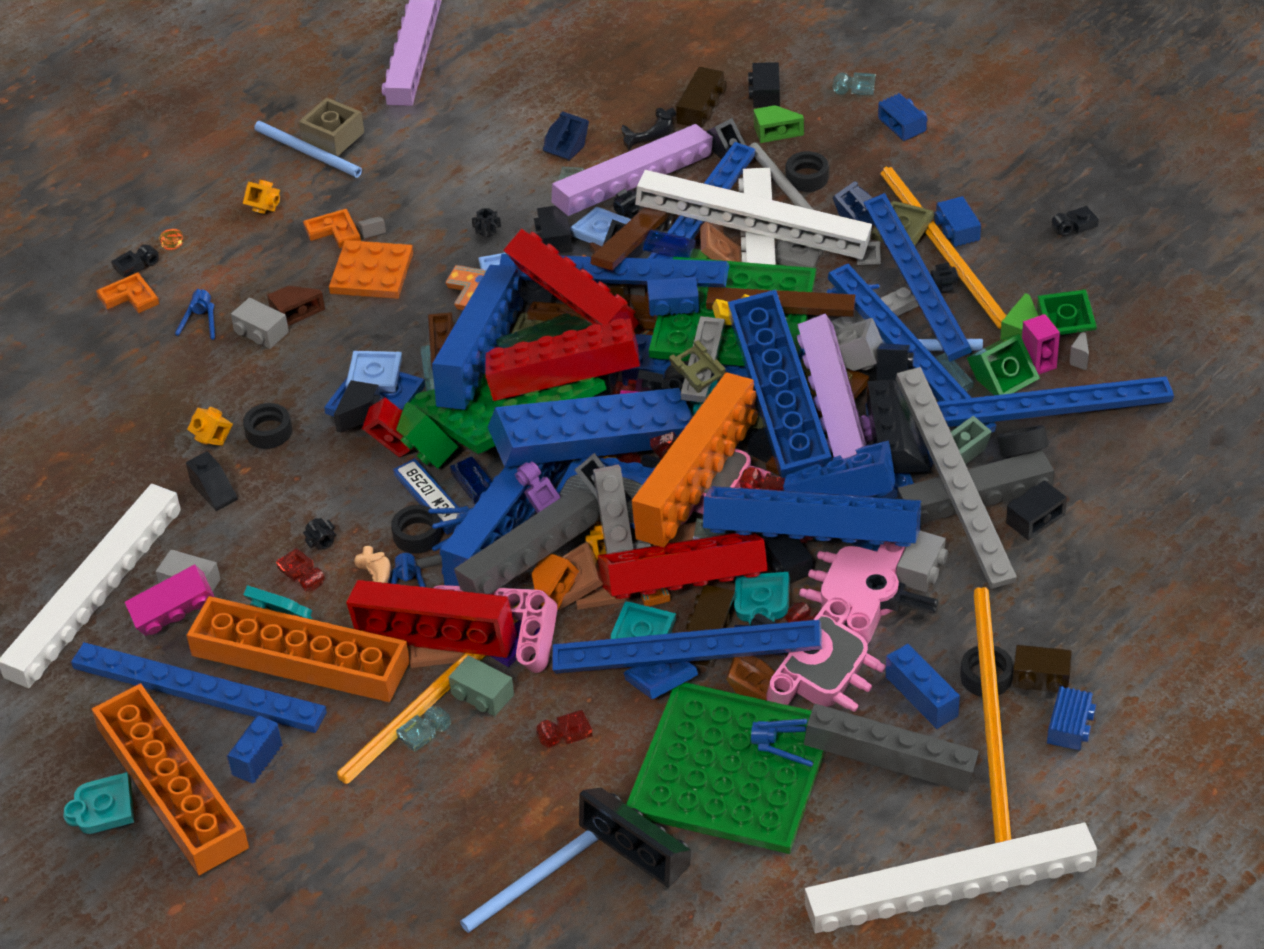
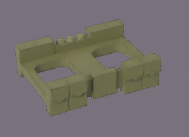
(705, 362)

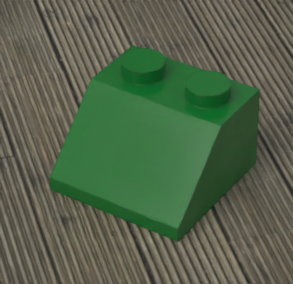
(1068, 311)
(1004, 366)
(424, 436)

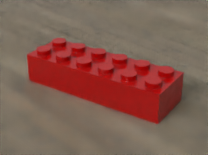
(566, 281)
(561, 359)
(682, 563)
(434, 617)

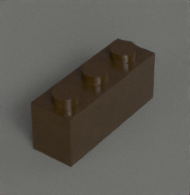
(700, 97)
(712, 611)

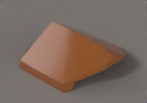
(750, 676)

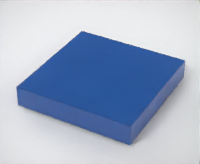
(659, 678)

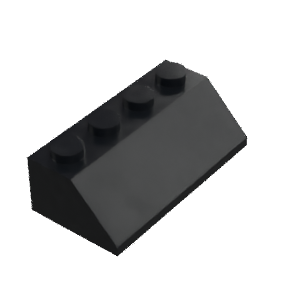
(893, 422)
(633, 835)

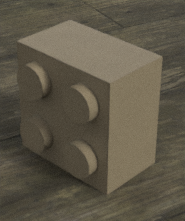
(331, 126)

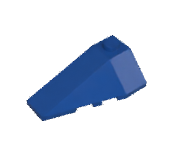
(862, 474)

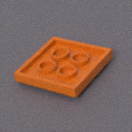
(371, 269)

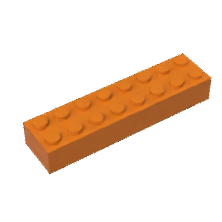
(694, 460)
(299, 648)
(170, 779)

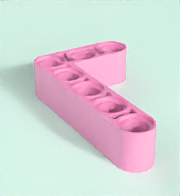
(531, 620)

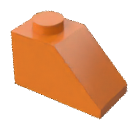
(554, 577)

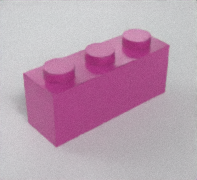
(169, 600)

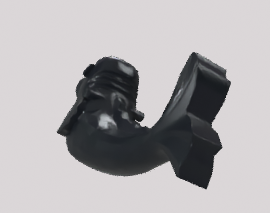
(662, 128)

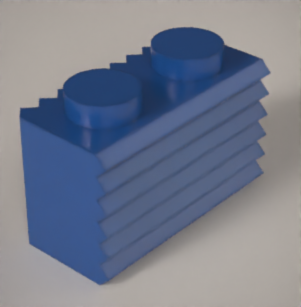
(902, 116)
(957, 221)
(672, 296)
(1070, 718)
(254, 749)

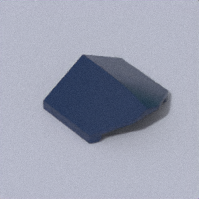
(566, 136)
(850, 203)

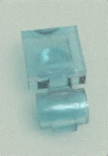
(860, 83)
(419, 732)

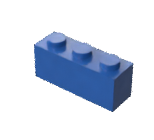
(922, 686)

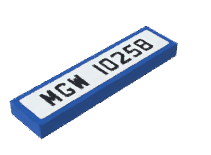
(425, 490)

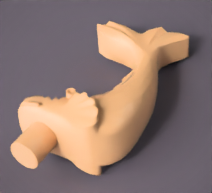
(376, 564)

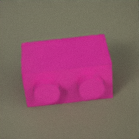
(1041, 342)

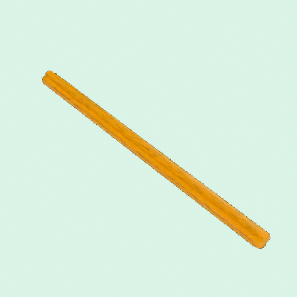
(947, 251)
(992, 716)
(388, 734)

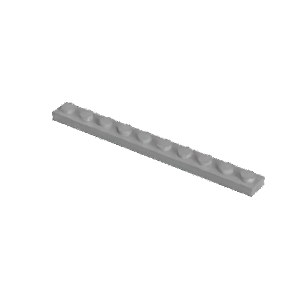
(956, 478)

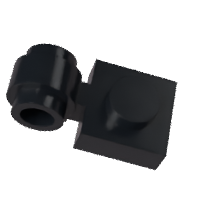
(1079, 219)
(132, 263)
(654, 381)

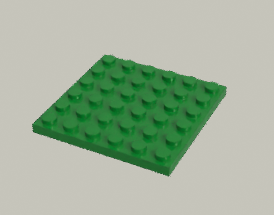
(677, 332)
(471, 424)
(714, 780)

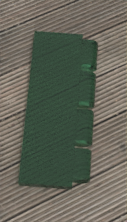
(552, 328)

